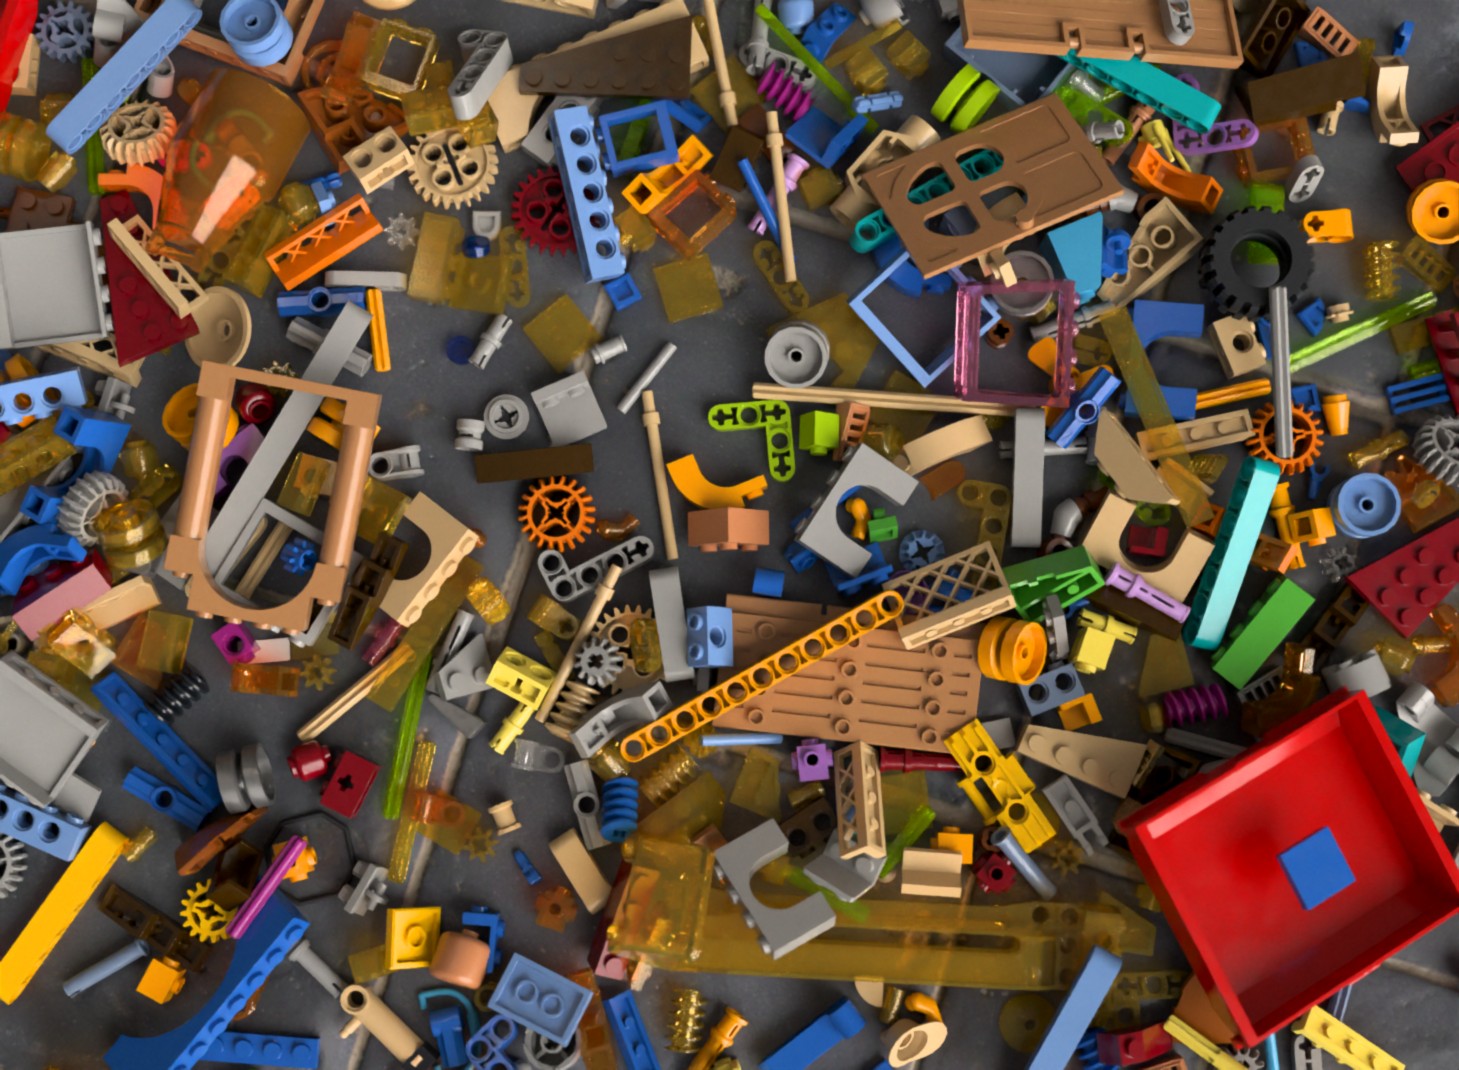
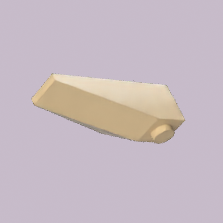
(1156, 250)

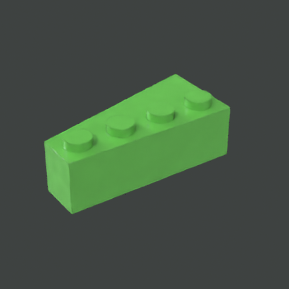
(1261, 630)

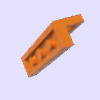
(325, 245)

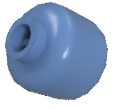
(796, 15)

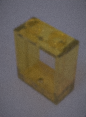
(400, 29)

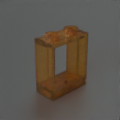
(1301, 146)
(674, 236)

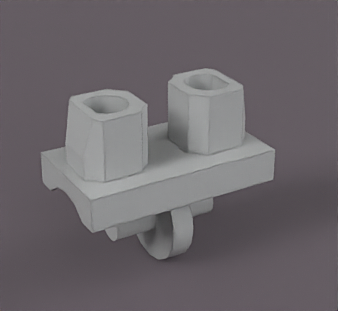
(114, 397)
(368, 891)

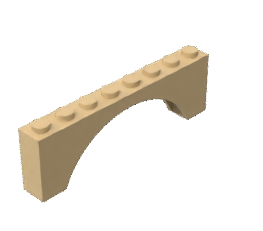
(518, 111)

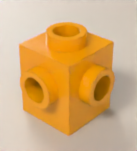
(304, 862)

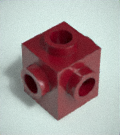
(984, 867)

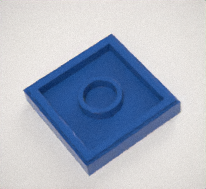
(1315, 868)

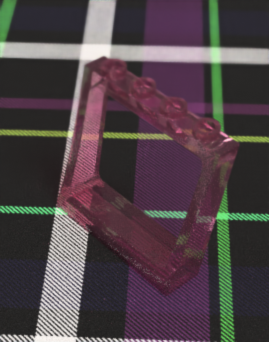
(968, 336)

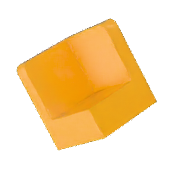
(1079, 712)

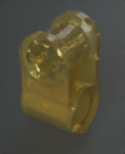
(552, 616)

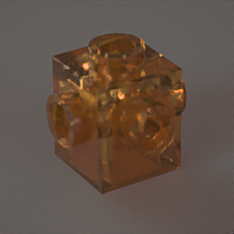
(554, 919)

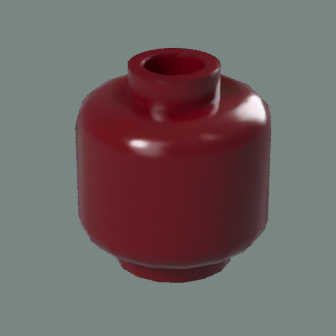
(255, 403)
(308, 760)

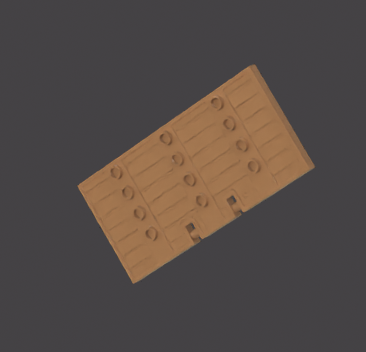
(1102, 30)

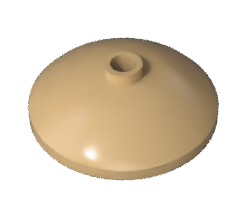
(223, 328)

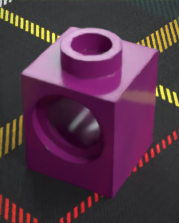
(224, 639)

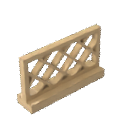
(962, 613)

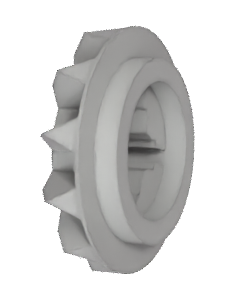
(494, 412)

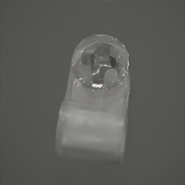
(532, 756)

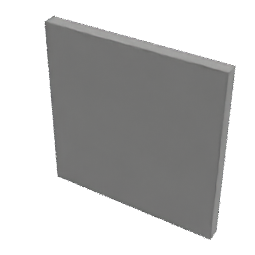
(78, 797)

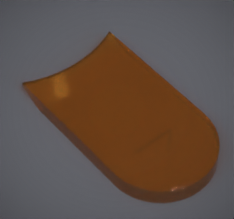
(943, 478)

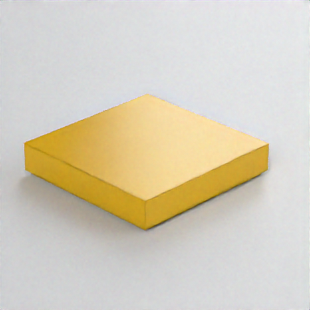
(411, 936)

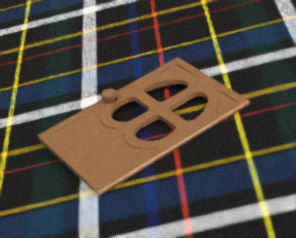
(1041, 155)

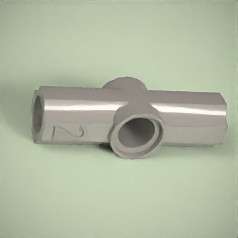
(312, 337)
(581, 785)

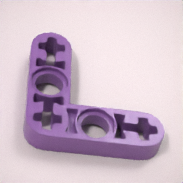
(1181, 132)

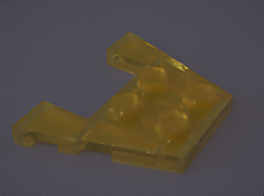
(848, 336)

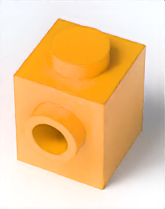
(1312, 526)
(954, 840)
(162, 979)

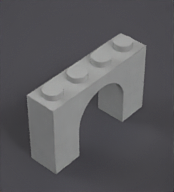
(821, 532)
(776, 929)

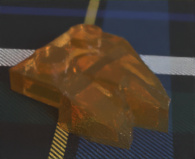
(1407, 479)

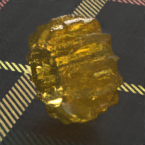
(487, 600)

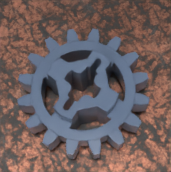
(64, 44)

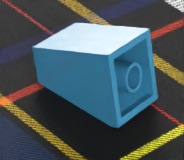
(1077, 254)

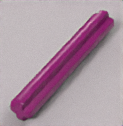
(266, 886)

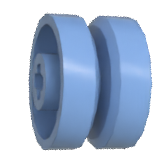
(256, 31)
(1380, 503)

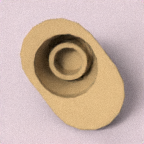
(912, 1041)

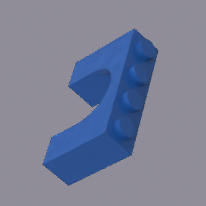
(1160, 320)
(102, 440)

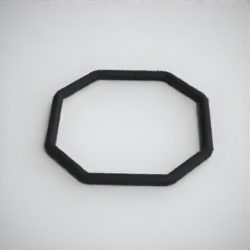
(349, 846)

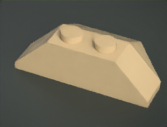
(1128, 465)

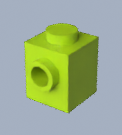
(819, 432)

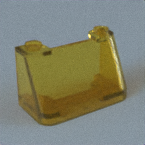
(663, 902)

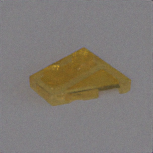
(758, 785)

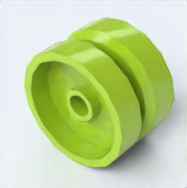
(962, 98)

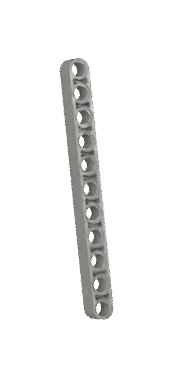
(283, 436)

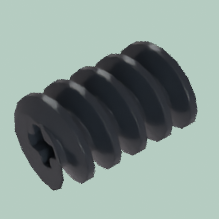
(178, 695)

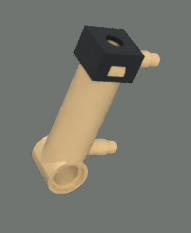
(386, 1028)

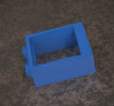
(645, 162)

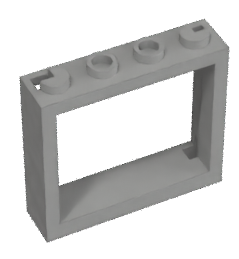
(267, 506)

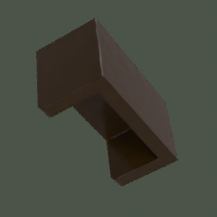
(739, 145)
(235, 875)

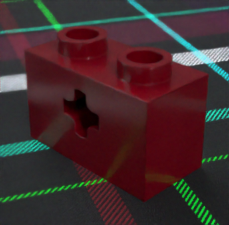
(363, 774)

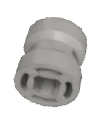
(469, 435)

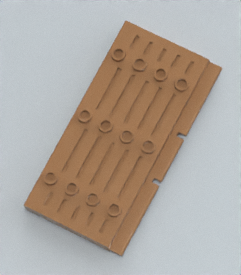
(859, 692)

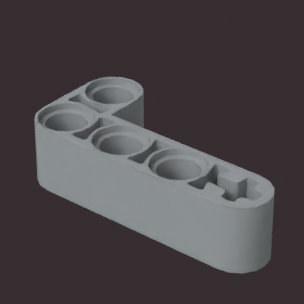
(486, 62)
(599, 563)
(671, 623)

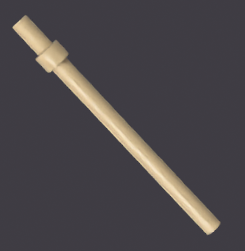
(727, 97)
(774, 141)
(651, 421)
(603, 593)

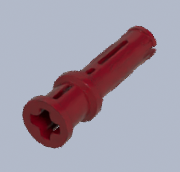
(906, 761)

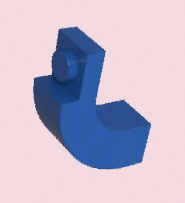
(907, 278)
(31, 547)

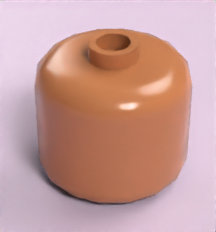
(460, 959)

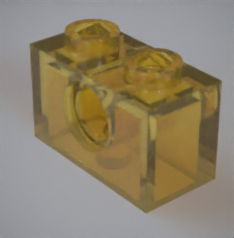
(88, 656)

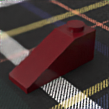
(1133, 1043)

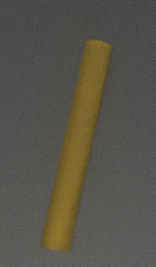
(862, 43)

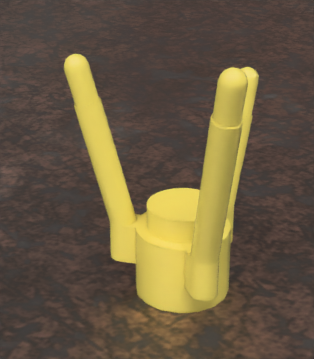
(1158, 136)

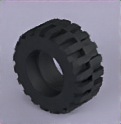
(1267, 229)

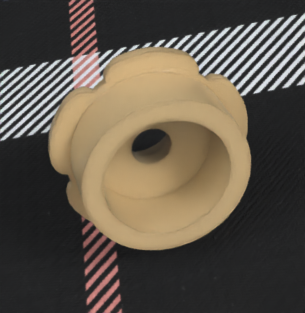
(1339, 313)

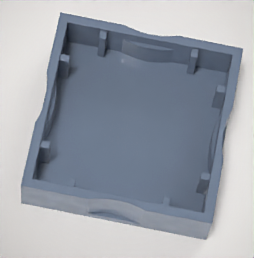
(1018, 74)

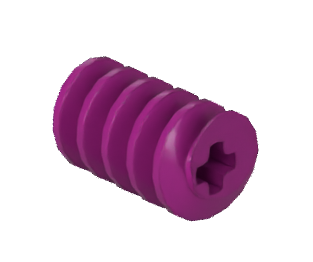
(784, 92)
(1194, 703)

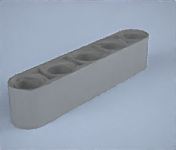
(1027, 477)

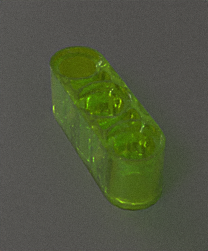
(1271, 196)

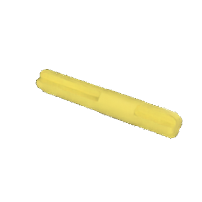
(1201, 1045)

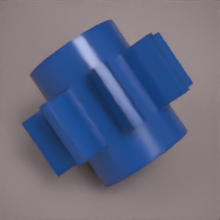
(299, 556)

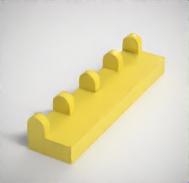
(1343, 1042)

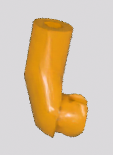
(861, 514)
(923, 1004)

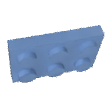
(540, 999)

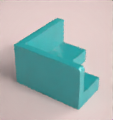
(1404, 737)

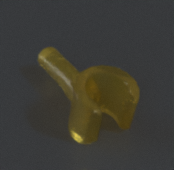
(6, 635)

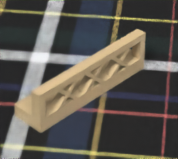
(153, 270)
(97, 361)
(120, 603)
(865, 796)

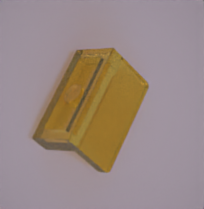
(304, 484)
(165, 641)

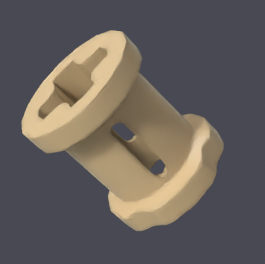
(504, 817)

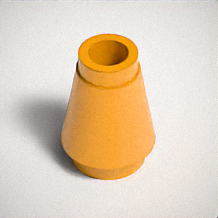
(1336, 413)

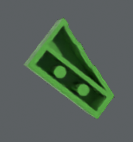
(1064, 573)

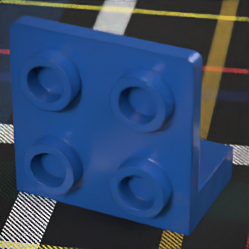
(824, 137)
(873, 572)

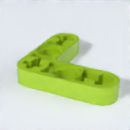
(772, 427)

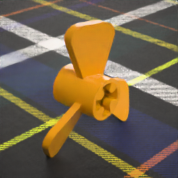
(1044, 356)

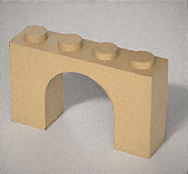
(449, 544)
(1172, 576)

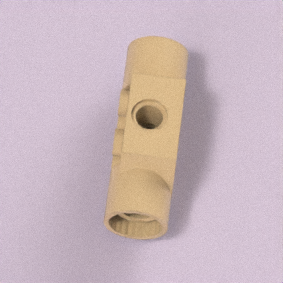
(857, 200)

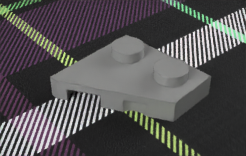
(465, 671)

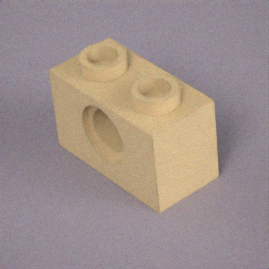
(1232, 360)

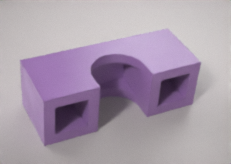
(243, 446)

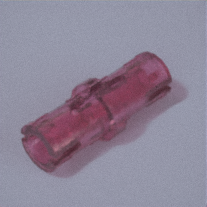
(383, 641)

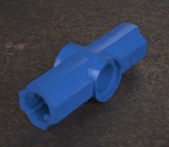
(304, 302)
(1093, 394)
(150, 790)

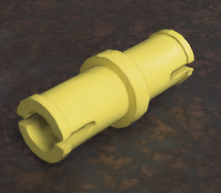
(1107, 625)
(511, 727)

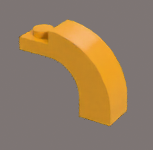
(653, 187)
(706, 495)

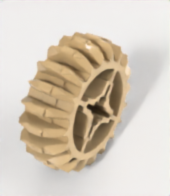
(133, 134)

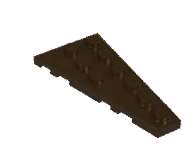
(629, 66)

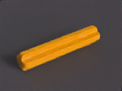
(378, 330)
(1233, 393)

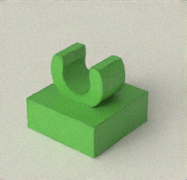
(882, 527)

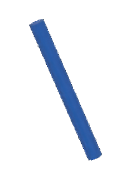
(761, 199)

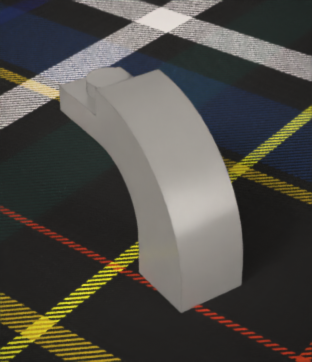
(618, 713)

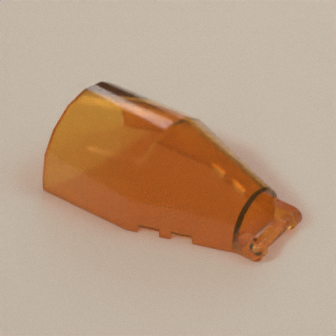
(224, 163)

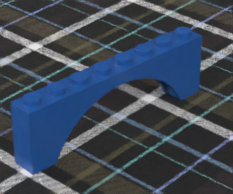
(255, 956)

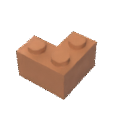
(728, 529)

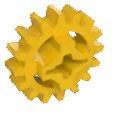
(208, 922)

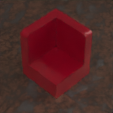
(1147, 541)

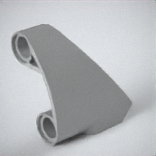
(112, 27)
(1439, 754)

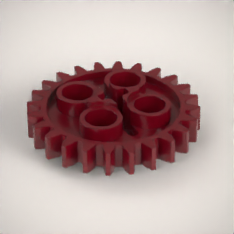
(535, 197)

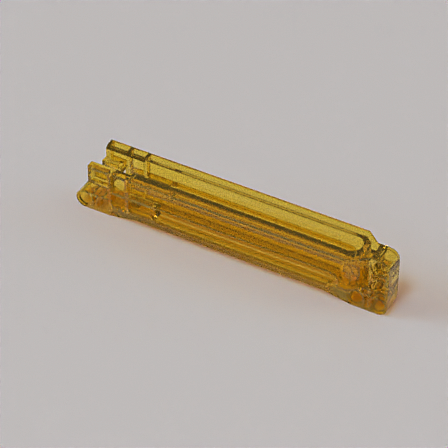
(1028, 964)

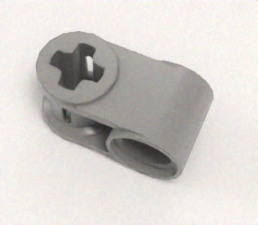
(398, 463)

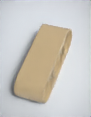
(581, 870)

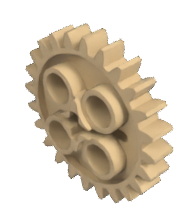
(428, 174)
(628, 677)

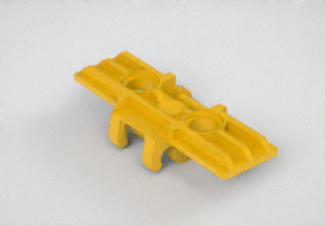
(1006, 782)

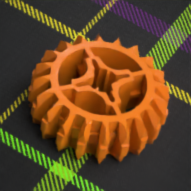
(1306, 432)
(547, 523)

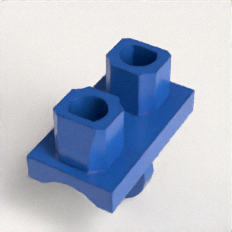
(1114, 251)

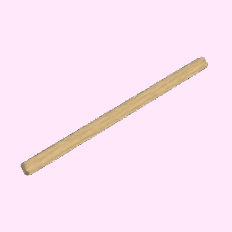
(880, 399)

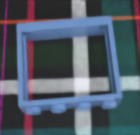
(940, 363)

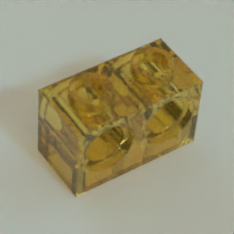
(53, 666)

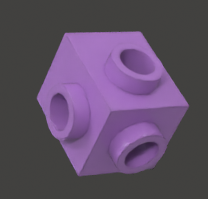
(820, 768)

